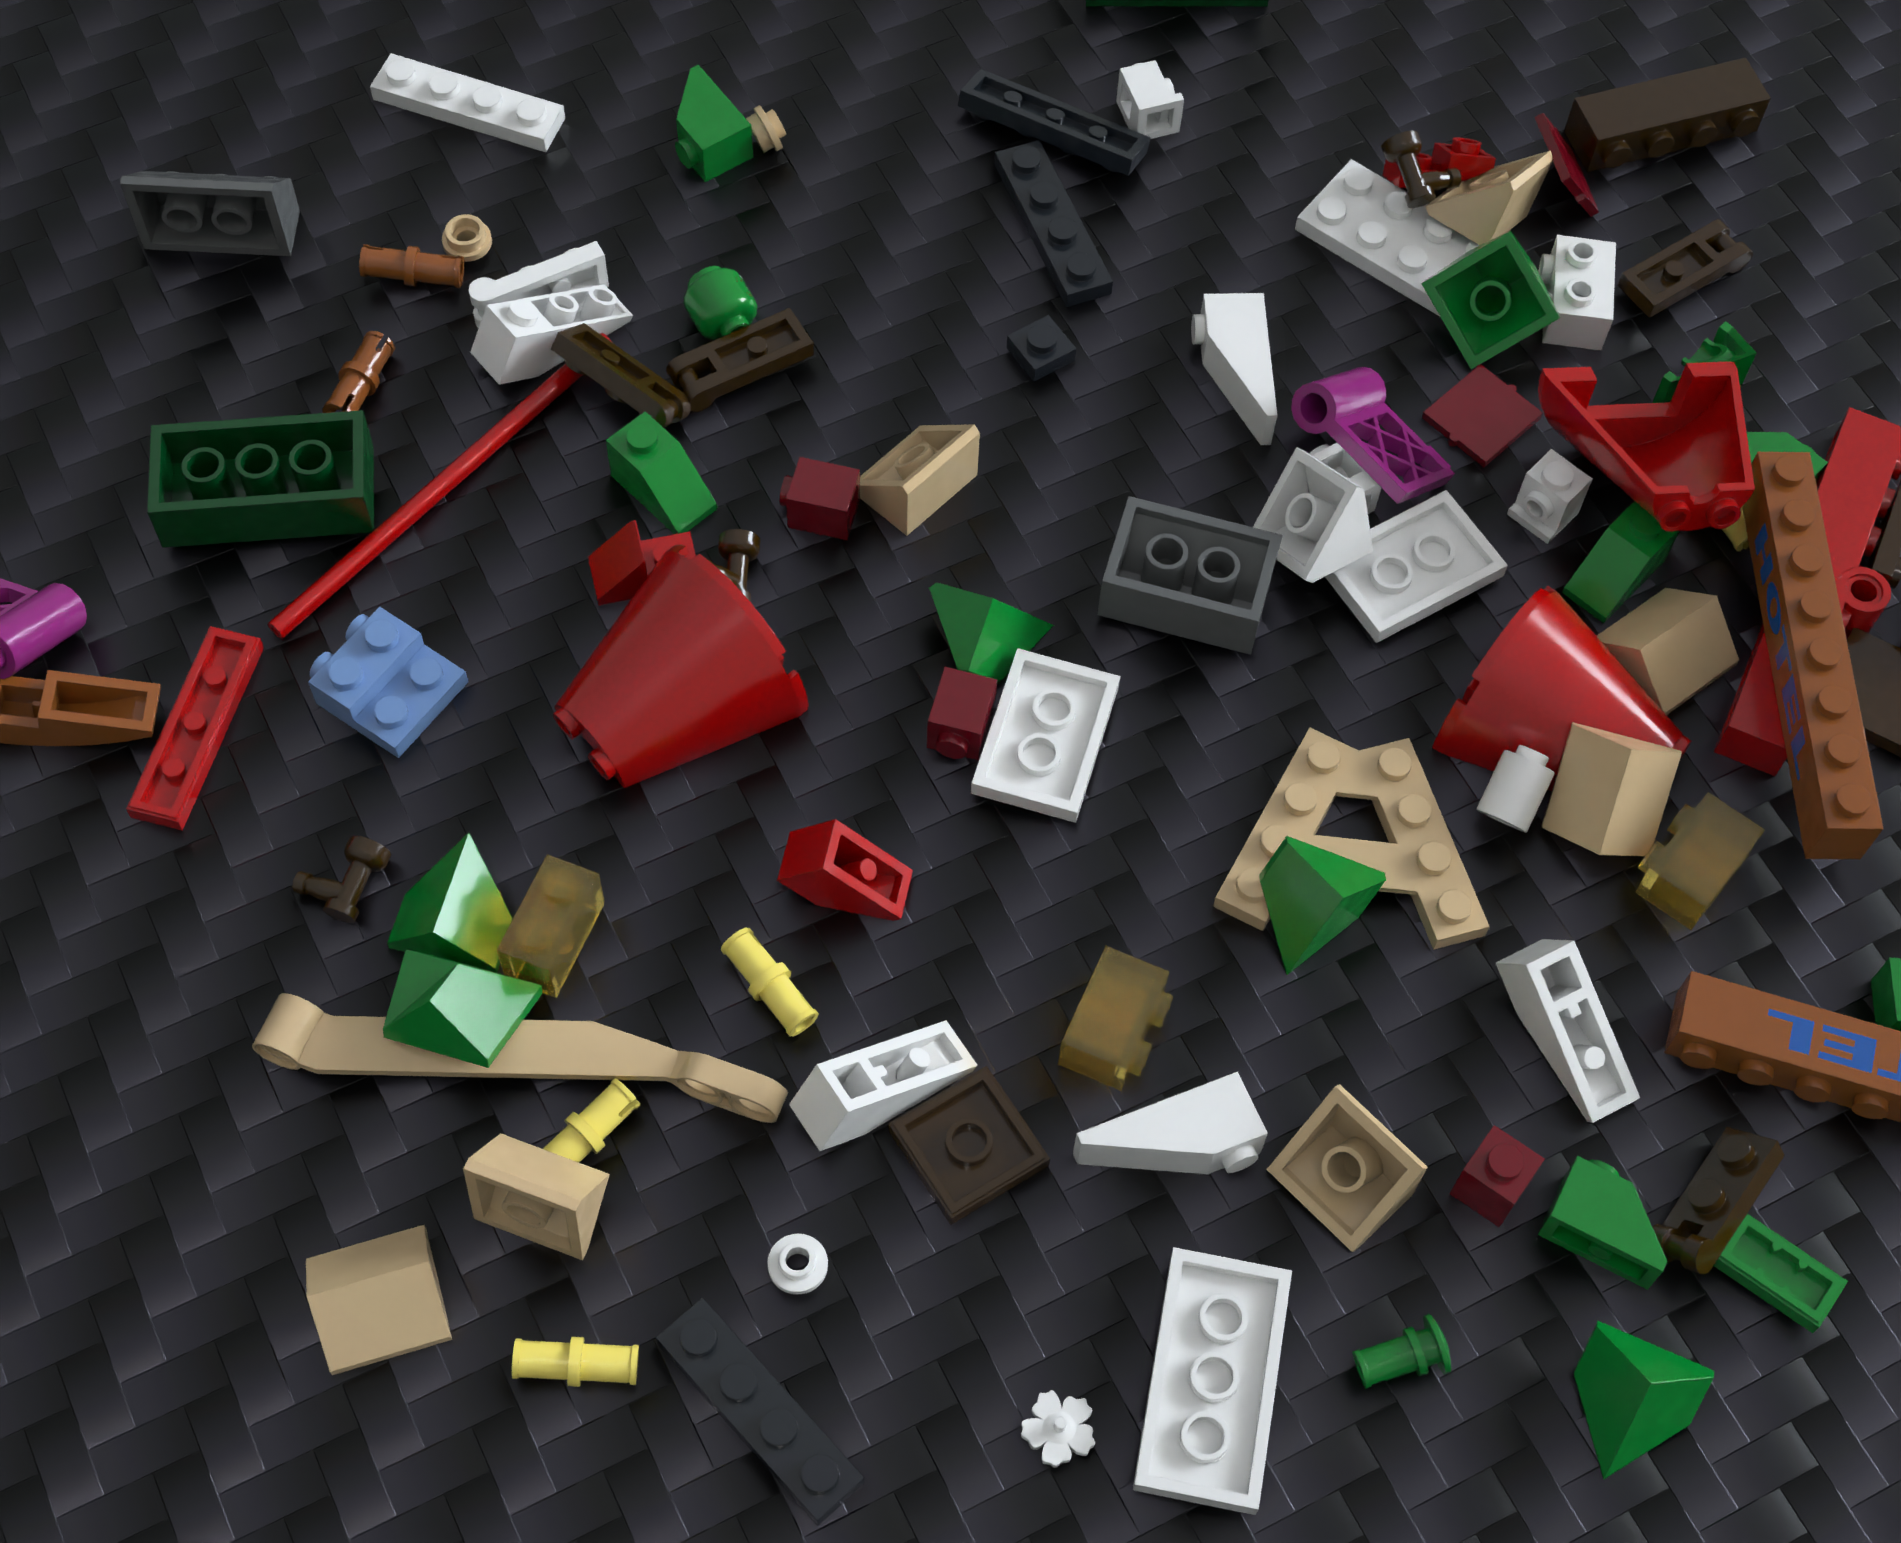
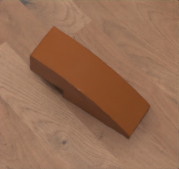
(76, 710)

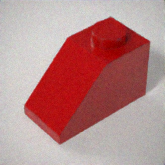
(844, 871)

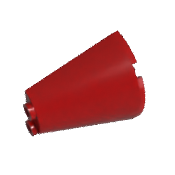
(1674, 458)
(679, 675)
(1539, 681)

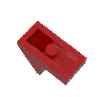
(626, 561)

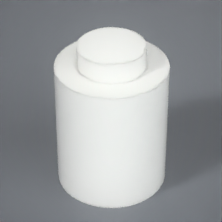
(1516, 788)

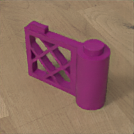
(1352, 408)
(35, 622)

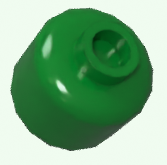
(719, 302)

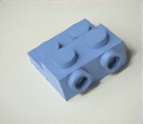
(385, 681)

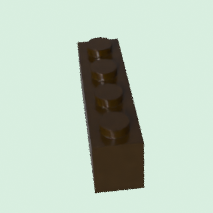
(1666, 114)

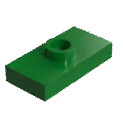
(1780, 1273)

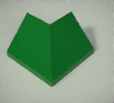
(1491, 298)
(456, 1008)

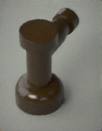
(1402, 150)
(738, 549)
(342, 897)

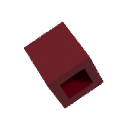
(821, 498)
(961, 714)
(1496, 1176)

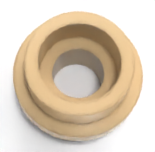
(766, 129)
(466, 237)

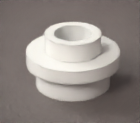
(797, 1280)

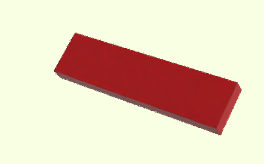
(195, 728)

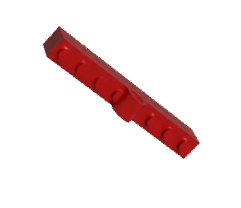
(1851, 496)

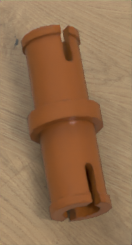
(411, 266)
(360, 376)

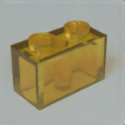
(1698, 860)
(551, 924)
(1114, 1018)

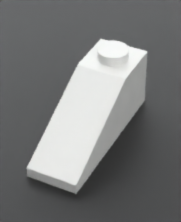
(1239, 356)
(1569, 1025)
(878, 1083)
(1185, 1133)

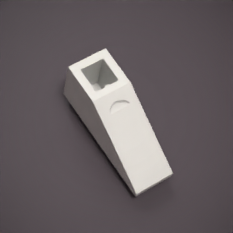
(519, 333)

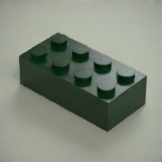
(261, 478)

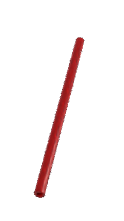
(422, 501)

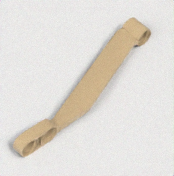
(307, 1038)

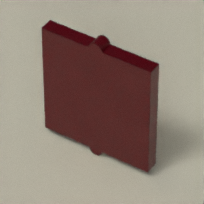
(1567, 165)
(1482, 415)

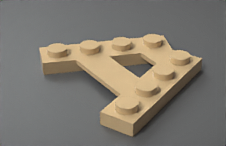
(1415, 861)

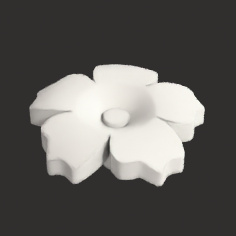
(1059, 1428)

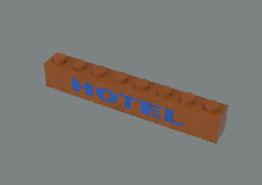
(1810, 660)
(1787, 1045)

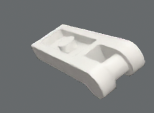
(569, 271)

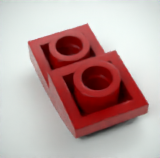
(1462, 154)

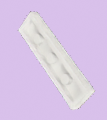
(468, 102)

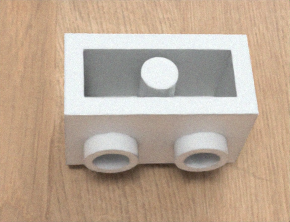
(1581, 285)

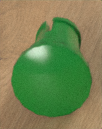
(1404, 1354)

